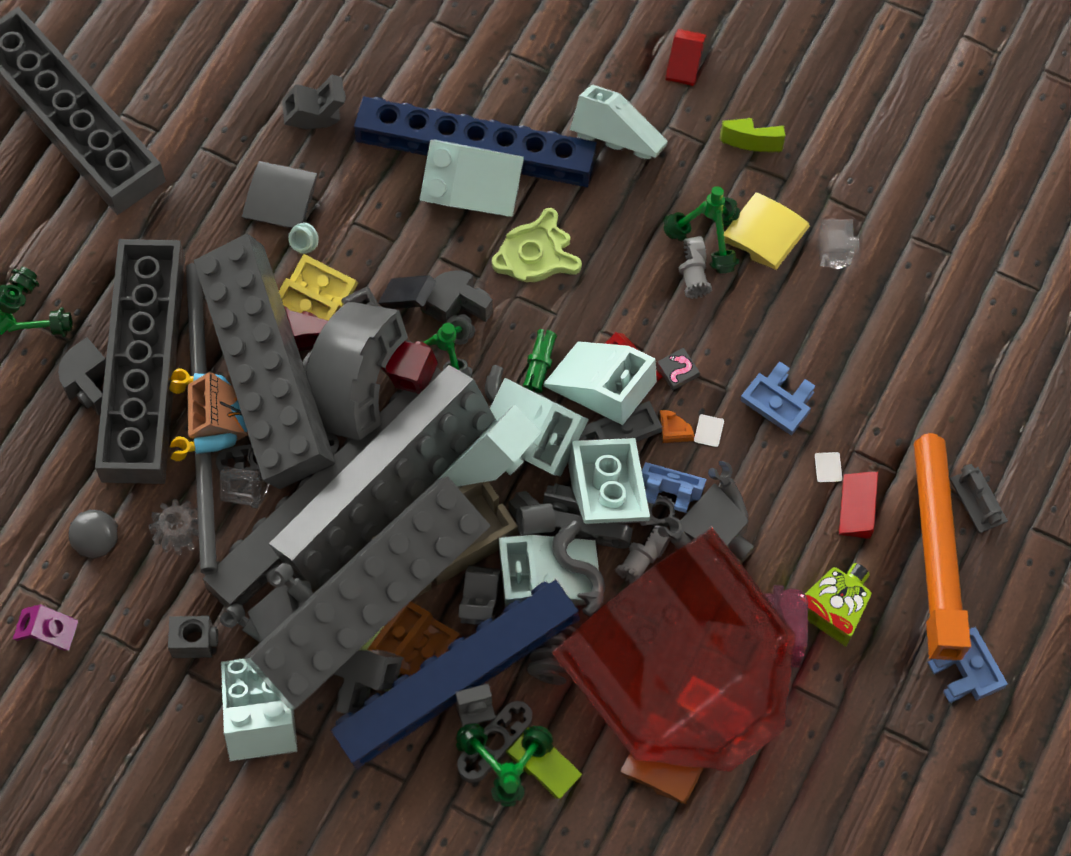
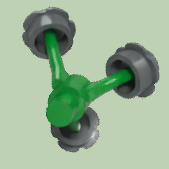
(455, 331)

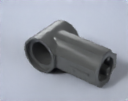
(531, 515)

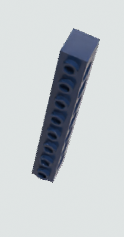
(543, 164)

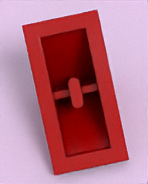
(685, 57)

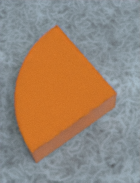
(674, 428)

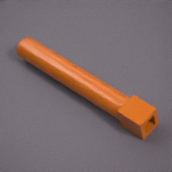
(948, 622)

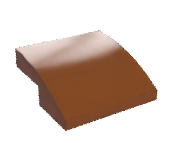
(415, 637)
(666, 779)

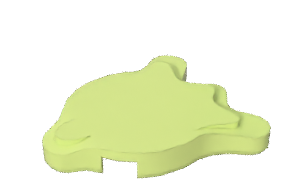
(536, 251)

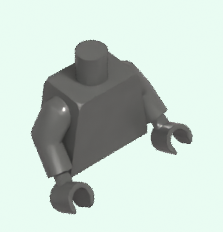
(718, 508)
(273, 608)

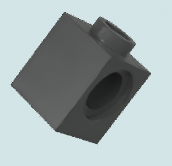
(181, 627)

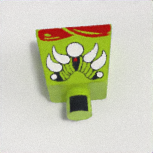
(839, 602)

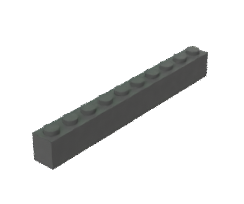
(251, 559)

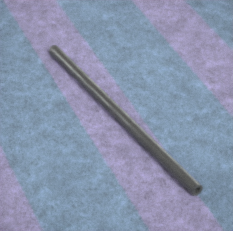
(203, 463)

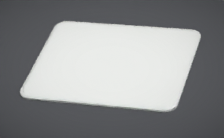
(709, 430)
(828, 467)

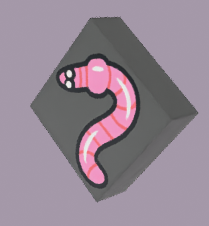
(678, 369)

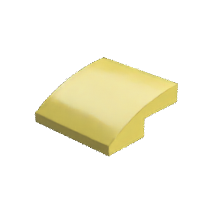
(766, 231)
(316, 288)

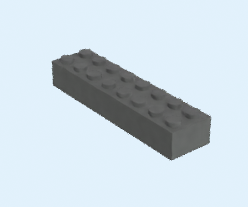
(74, 115)
(140, 362)
(264, 362)
(384, 478)
(367, 592)

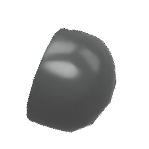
(93, 533)

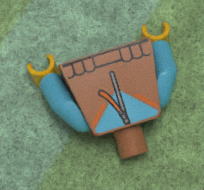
(213, 413)

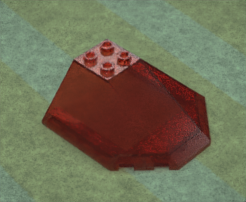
(687, 660)

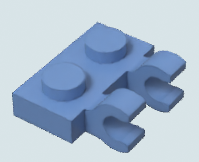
(775, 403)
(683, 485)
(978, 670)

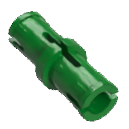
(539, 360)

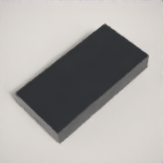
(407, 292)

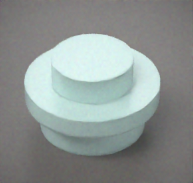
(303, 238)

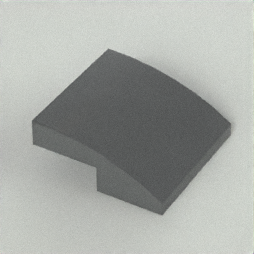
(279, 195)

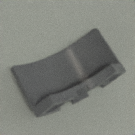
(347, 366)

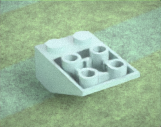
(613, 119)
(604, 378)
(557, 425)
(531, 561)
(254, 715)

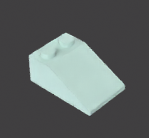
(471, 178)
(495, 450)
(608, 481)

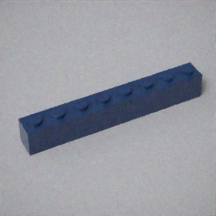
(466, 665)

